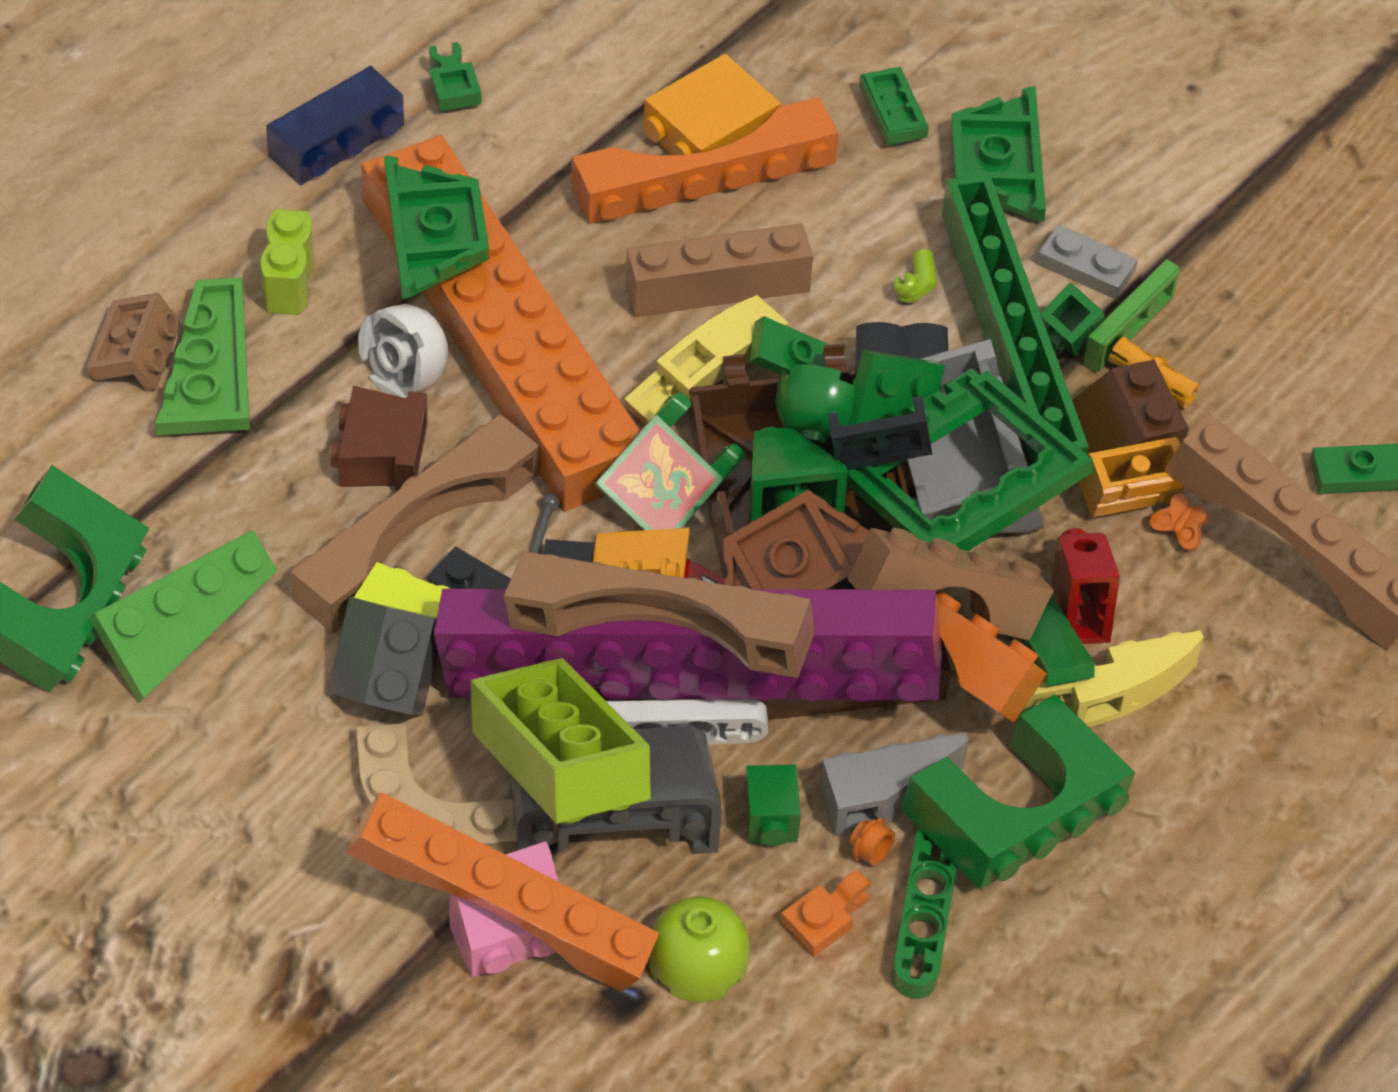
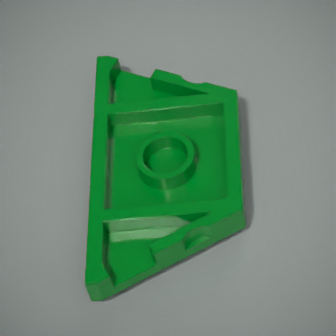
(1006, 144)
(434, 224)

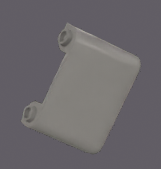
(972, 454)

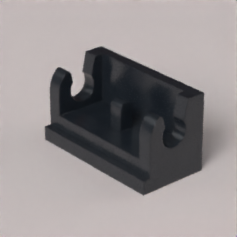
(881, 439)

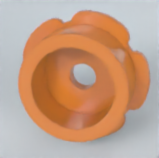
(872, 841)

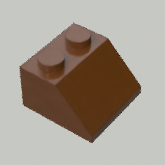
(1129, 408)

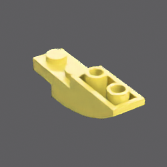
(699, 356)
(1130, 678)

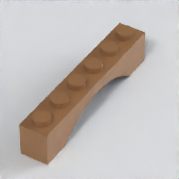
(483, 468)
(1230, 472)
(566, 594)

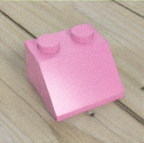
(491, 941)

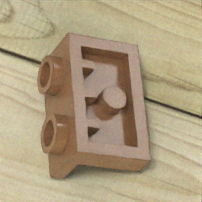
(135, 340)

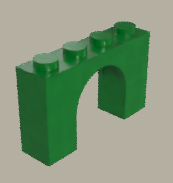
(100, 545)
(995, 839)

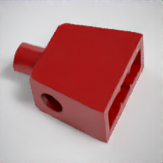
(1086, 565)

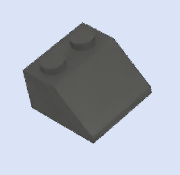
(385, 657)

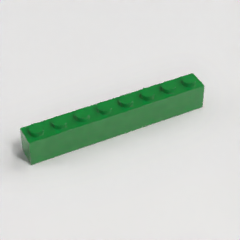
(1007, 304)

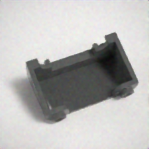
(682, 798)

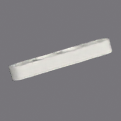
(721, 720)

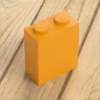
(707, 109)

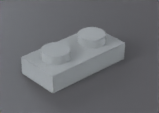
(1087, 261)

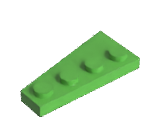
(210, 364)
(172, 616)

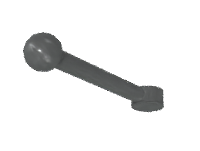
(550, 503)

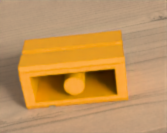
(1130, 478)

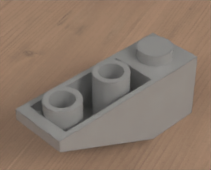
(876, 780)

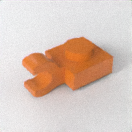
(824, 917)

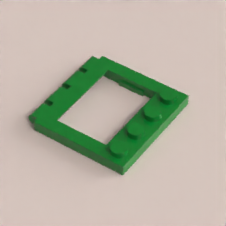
(982, 513)

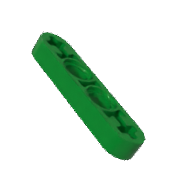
(928, 908)

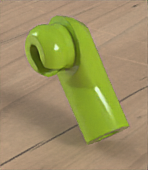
(921, 282)

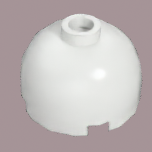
(403, 349)

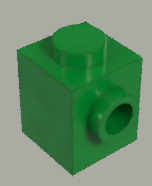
(1071, 320)

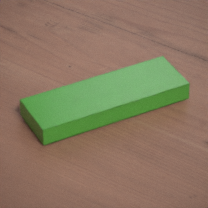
(1131, 315)

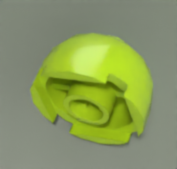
(699, 949)

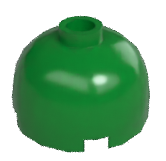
(809, 396)

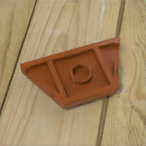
(794, 547)

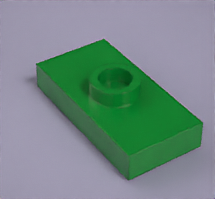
(893, 106)
(781, 347)
(1355, 468)

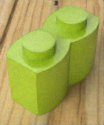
(287, 262)

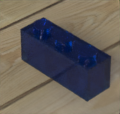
(335, 125)

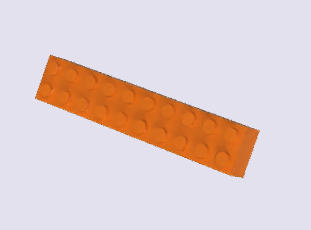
(520, 346)

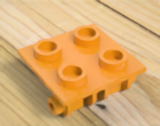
(651, 550)

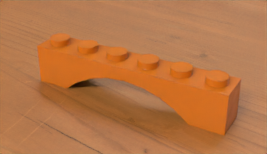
(628, 182)
(984, 665)
(436, 855)

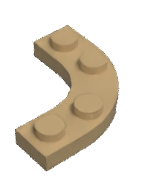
(386, 769)

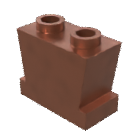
(380, 438)

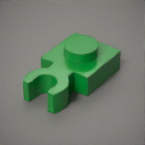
(453, 81)

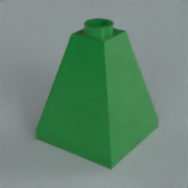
(788, 466)

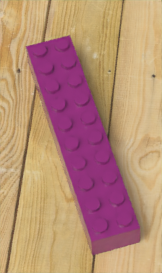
(861, 651)

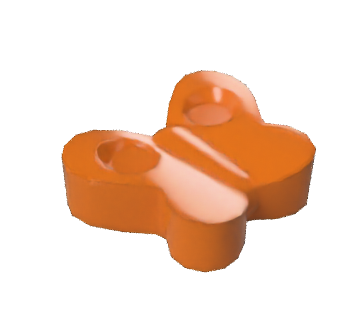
(1182, 520)

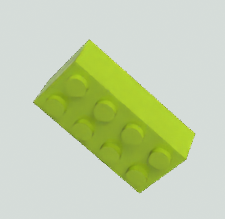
(561, 740)

